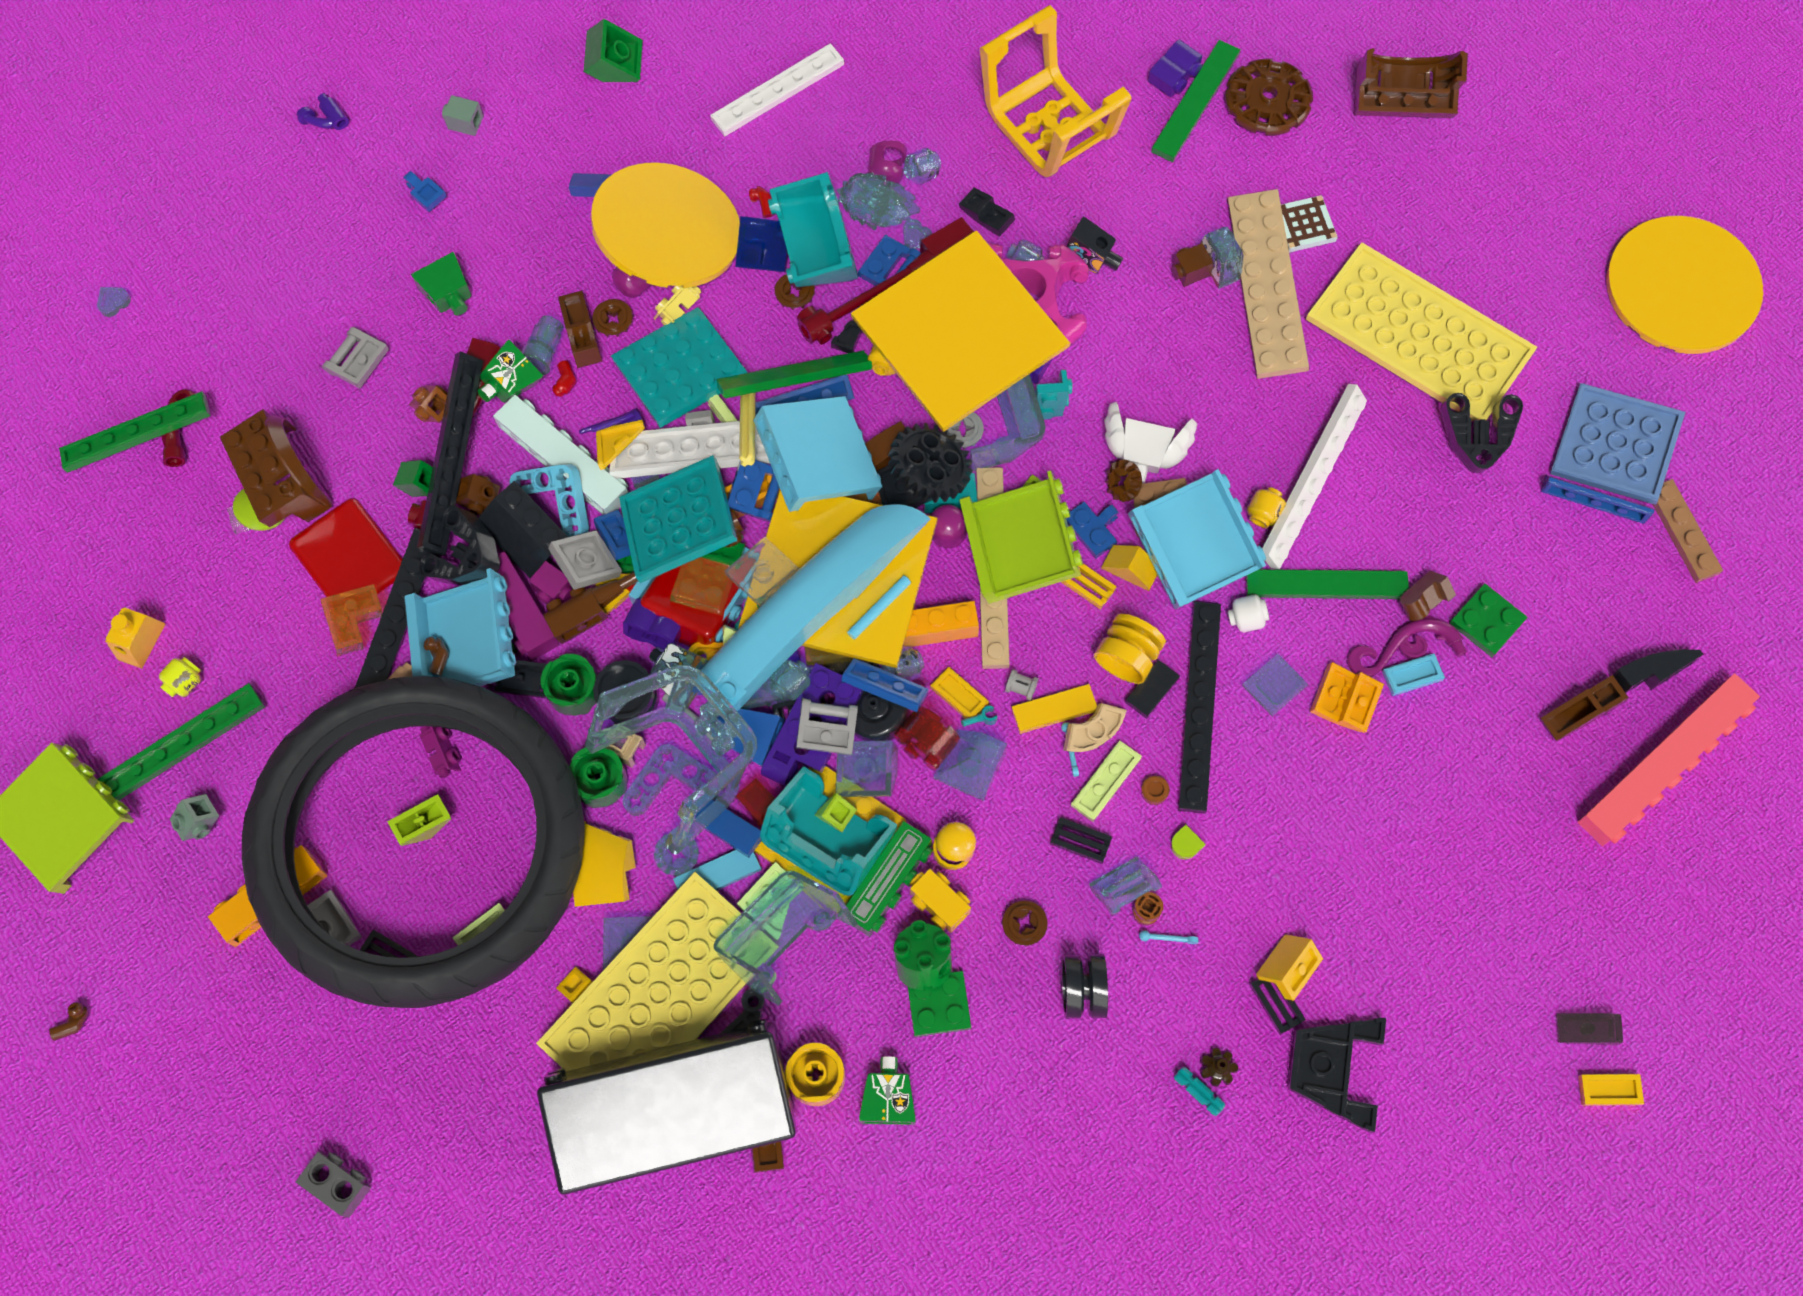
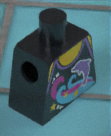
(1094, 246)

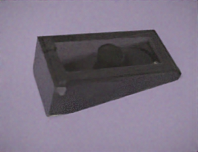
(1590, 1028)

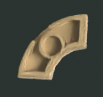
(1095, 730)

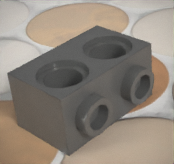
(330, 1190)

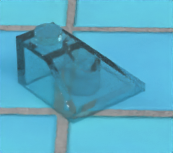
(972, 763)
(868, 771)

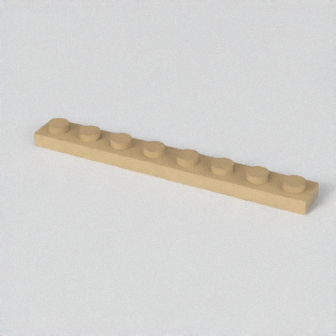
(993, 615)

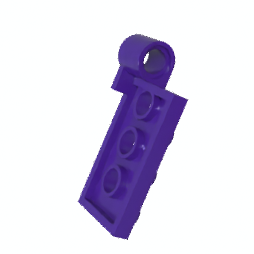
(782, 759)

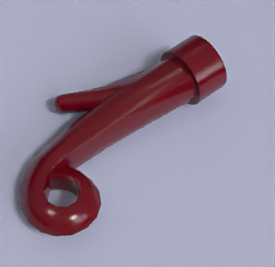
(173, 452)

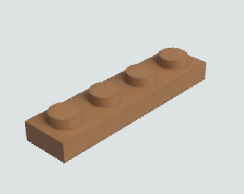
(1686, 533)

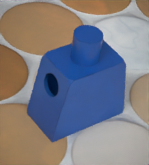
(766, 729)

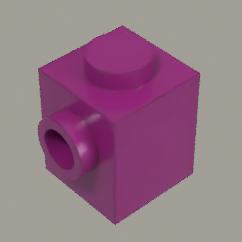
(550, 584)

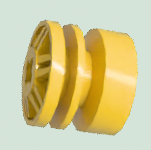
(1129, 648)

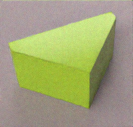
(420, 821)

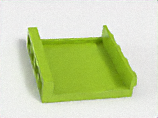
(1021, 539)
(58, 815)

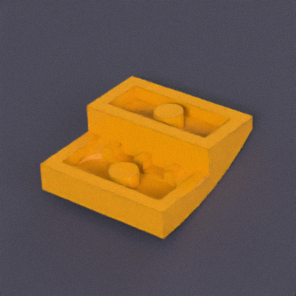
(1346, 698)

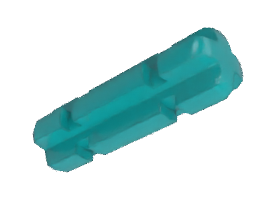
(1199, 1091)

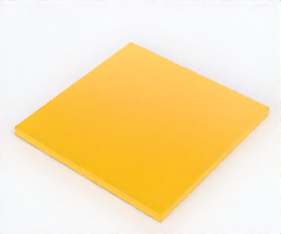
(960, 330)
(810, 529)

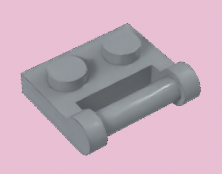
(361, 360)
(826, 736)

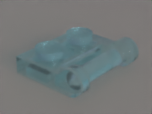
(1124, 884)

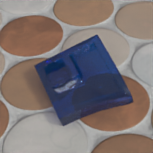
(761, 245)

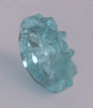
(680, 866)

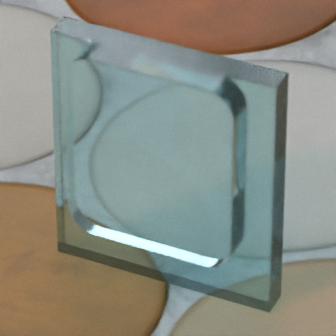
(1275, 685)

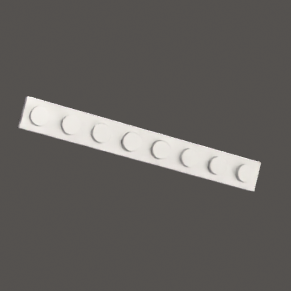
(1314, 476)

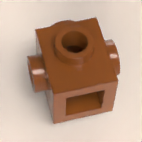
(431, 395)

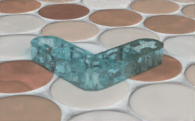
(672, 769)

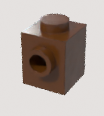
(1192, 264)

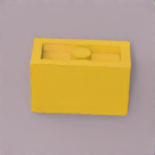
(1291, 965)

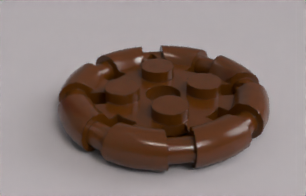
(1264, 107)

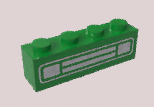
(888, 877)

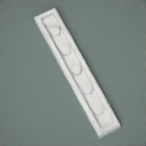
(777, 90)

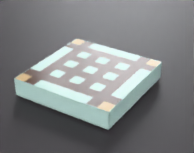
(1307, 224)

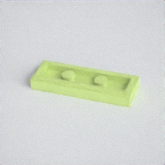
(1106, 781)

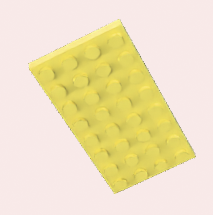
(1420, 332)
(656, 989)

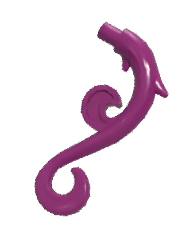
(1411, 651)

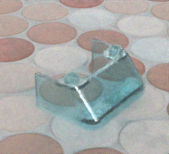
(1023, 423)
(773, 924)

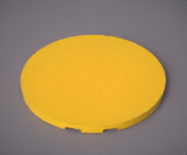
(665, 225)
(1684, 284)

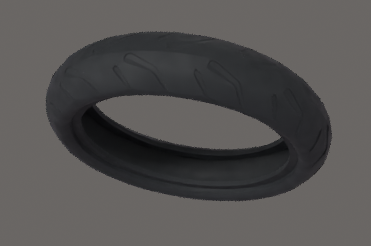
(315, 747)

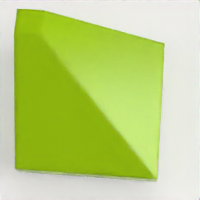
(836, 812)

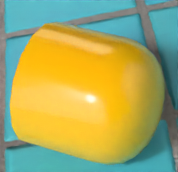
(955, 843)

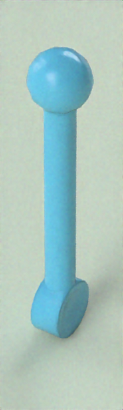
(1074, 767)
(1145, 935)

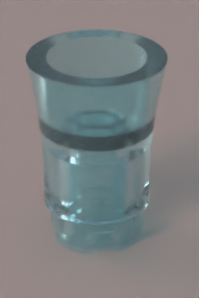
(543, 343)

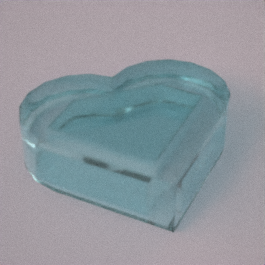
(914, 233)
(111, 300)

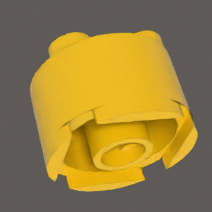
(802, 1064)

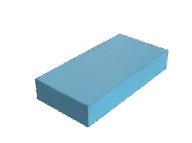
(1413, 674)

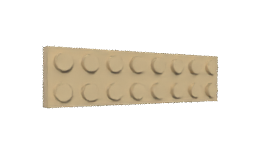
(1268, 285)

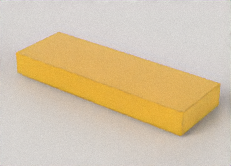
(1054, 709)

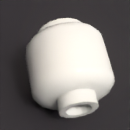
(1249, 613)

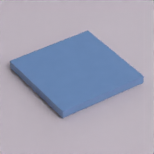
(1618, 443)

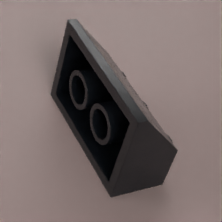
(521, 528)

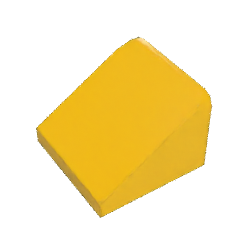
(574, 985)

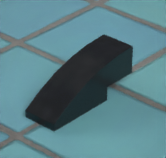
(1655, 668)

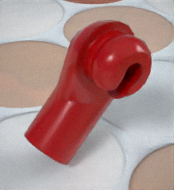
(761, 195)
(566, 381)

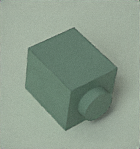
(462, 115)

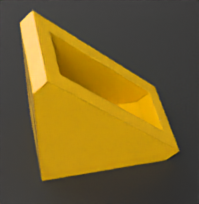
(1131, 565)

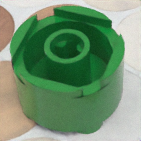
(562, 673)
(612, 778)

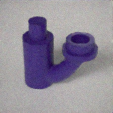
(334, 115)

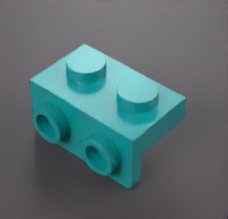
(1054, 396)

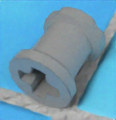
(1021, 684)

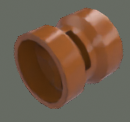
(1144, 912)

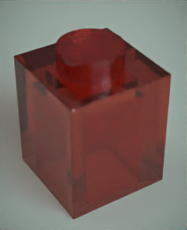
(755, 800)

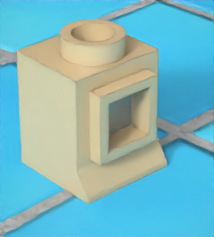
(627, 747)

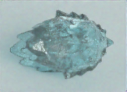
(876, 200)

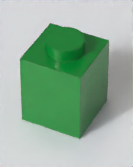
(413, 478)

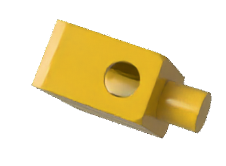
(133, 636)

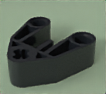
(1459, 431)
(474, 559)

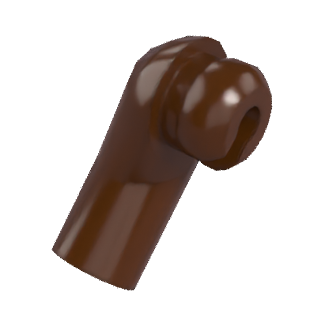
(440, 655)
(73, 1024)

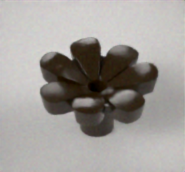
(1214, 1069)

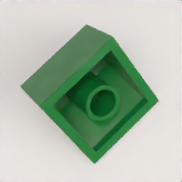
(612, 53)

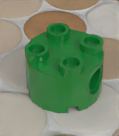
(923, 956)

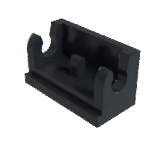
(525, 682)

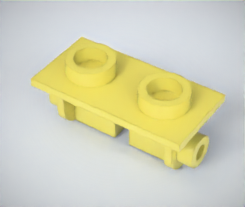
(670, 309)

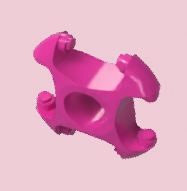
(1045, 280)

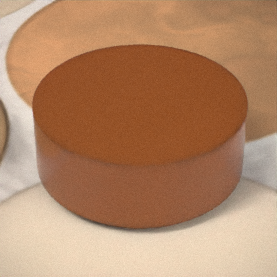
(1155, 790)

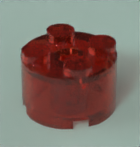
(927, 738)

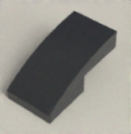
(985, 212)

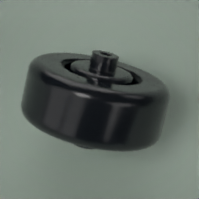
(878, 718)

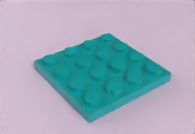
(677, 366)
(677, 519)

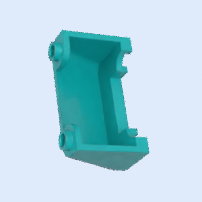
(813, 232)
(815, 846)

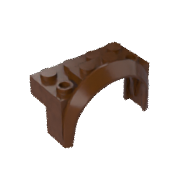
(1406, 83)
(264, 456)

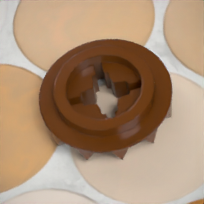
(783, 295)
(612, 307)
(1132, 483)
(1019, 911)

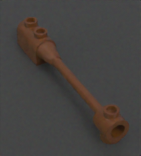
(586, 605)

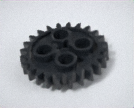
(930, 462)

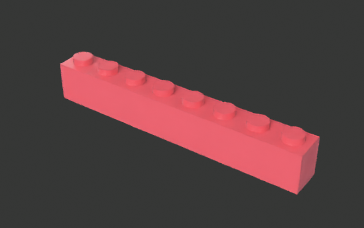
(1668, 760)

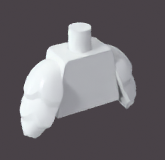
(1146, 443)

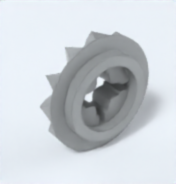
(973, 435)

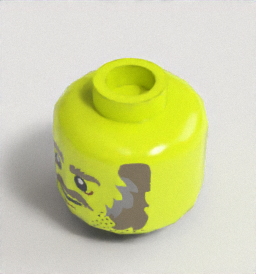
(179, 677)

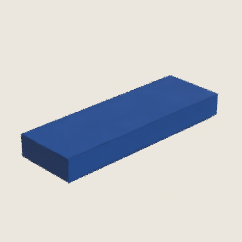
(885, 685)
(734, 831)

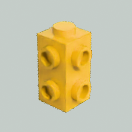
(932, 893)

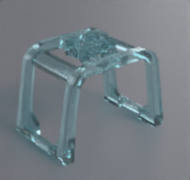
(728, 774)

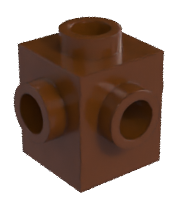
(476, 493)

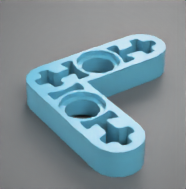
(558, 483)

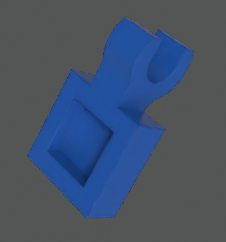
(424, 192)

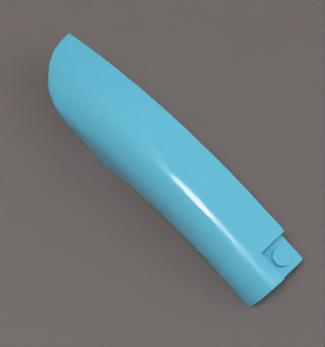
(811, 599)

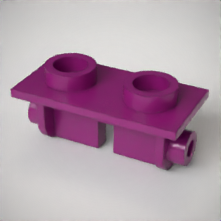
(446, 757)

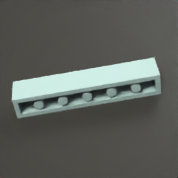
(555, 447)

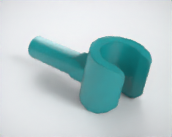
(981, 718)

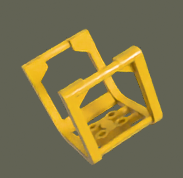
(1055, 135)

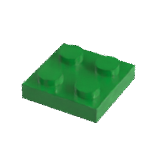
(1488, 620)
(940, 1008)

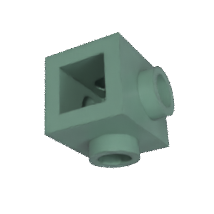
(194, 817)

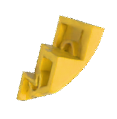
(603, 868)

